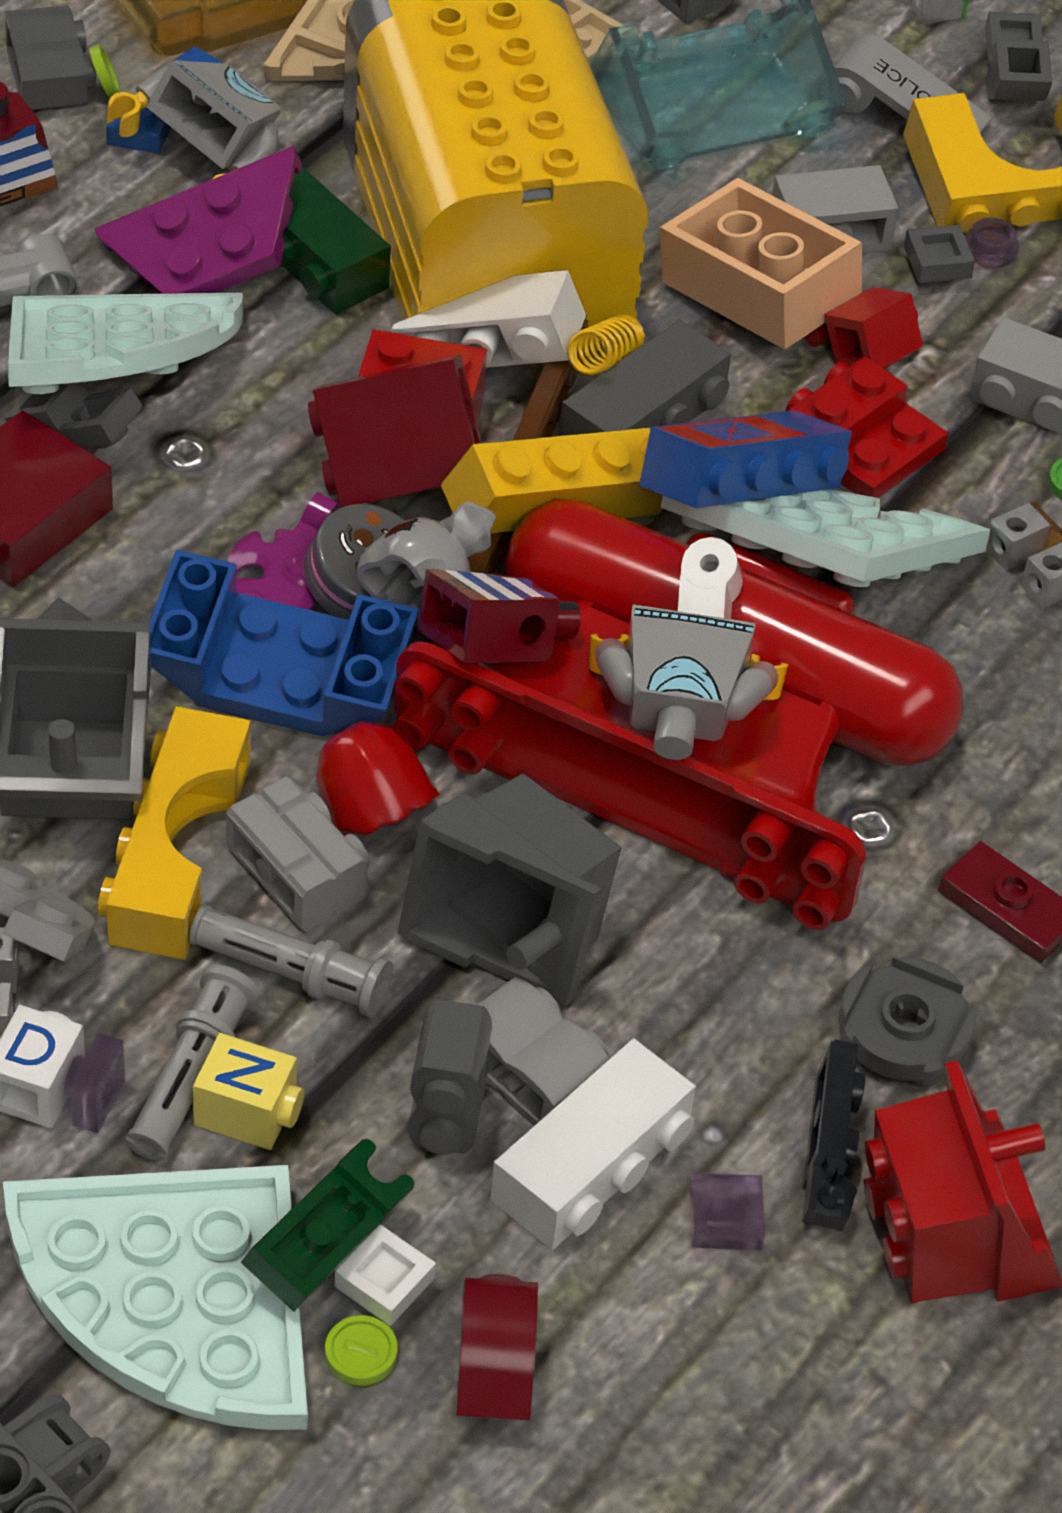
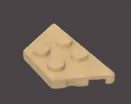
(312, 44)

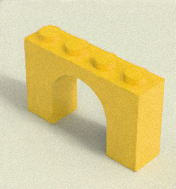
(966, 178)

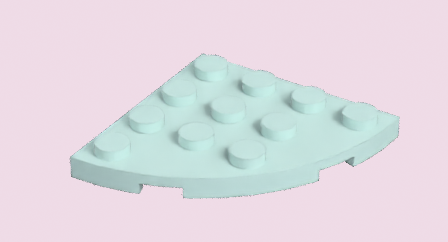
(113, 335)
(841, 533)
(155, 1290)

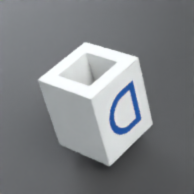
(35, 1064)

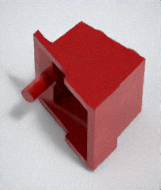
(957, 1197)

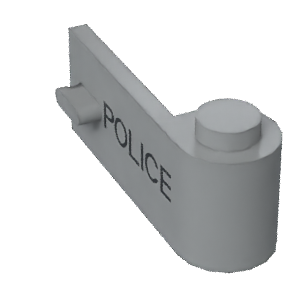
(880, 70)

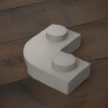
(41, 915)

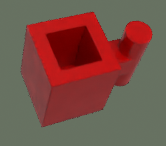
(871, 325)

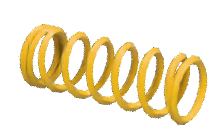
(600, 332)

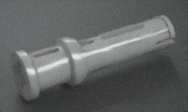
(319, 967)
(196, 1035)

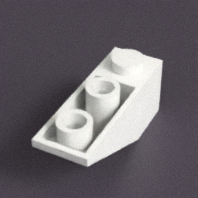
(515, 319)

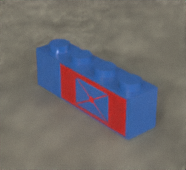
(744, 458)

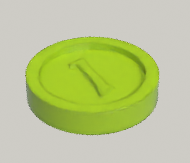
(104, 70)
(361, 1350)

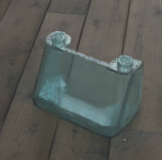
(720, 84)

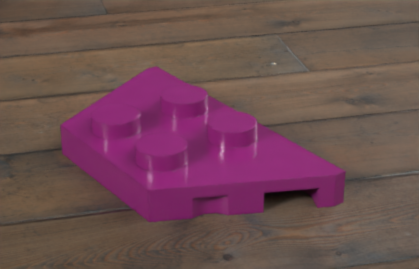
(211, 231)

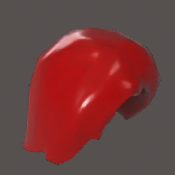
(371, 778)

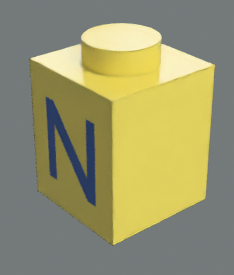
(247, 1092)

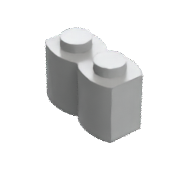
(536, 1052)

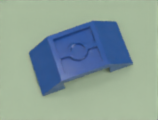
(272, 656)

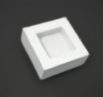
(385, 1275)

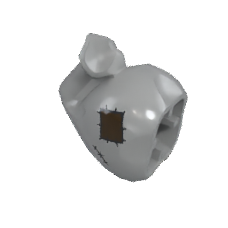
(397, 561)

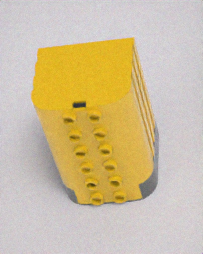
(488, 152)

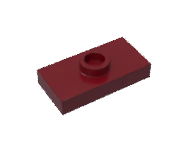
(1006, 900)

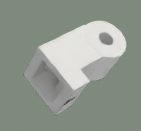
(709, 578)

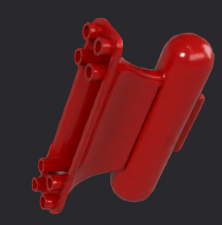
(736, 799)

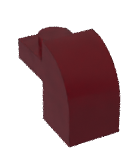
(497, 1347)

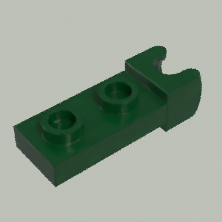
(325, 1227)

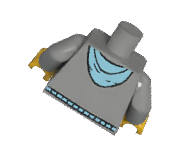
(208, 108)
(685, 675)

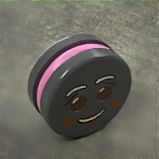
(336, 551)

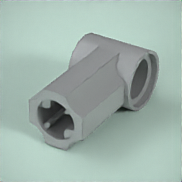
(37, 269)

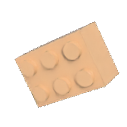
(760, 262)

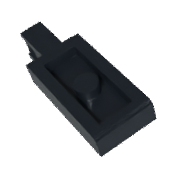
(830, 1142)

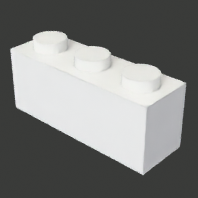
(593, 1145)

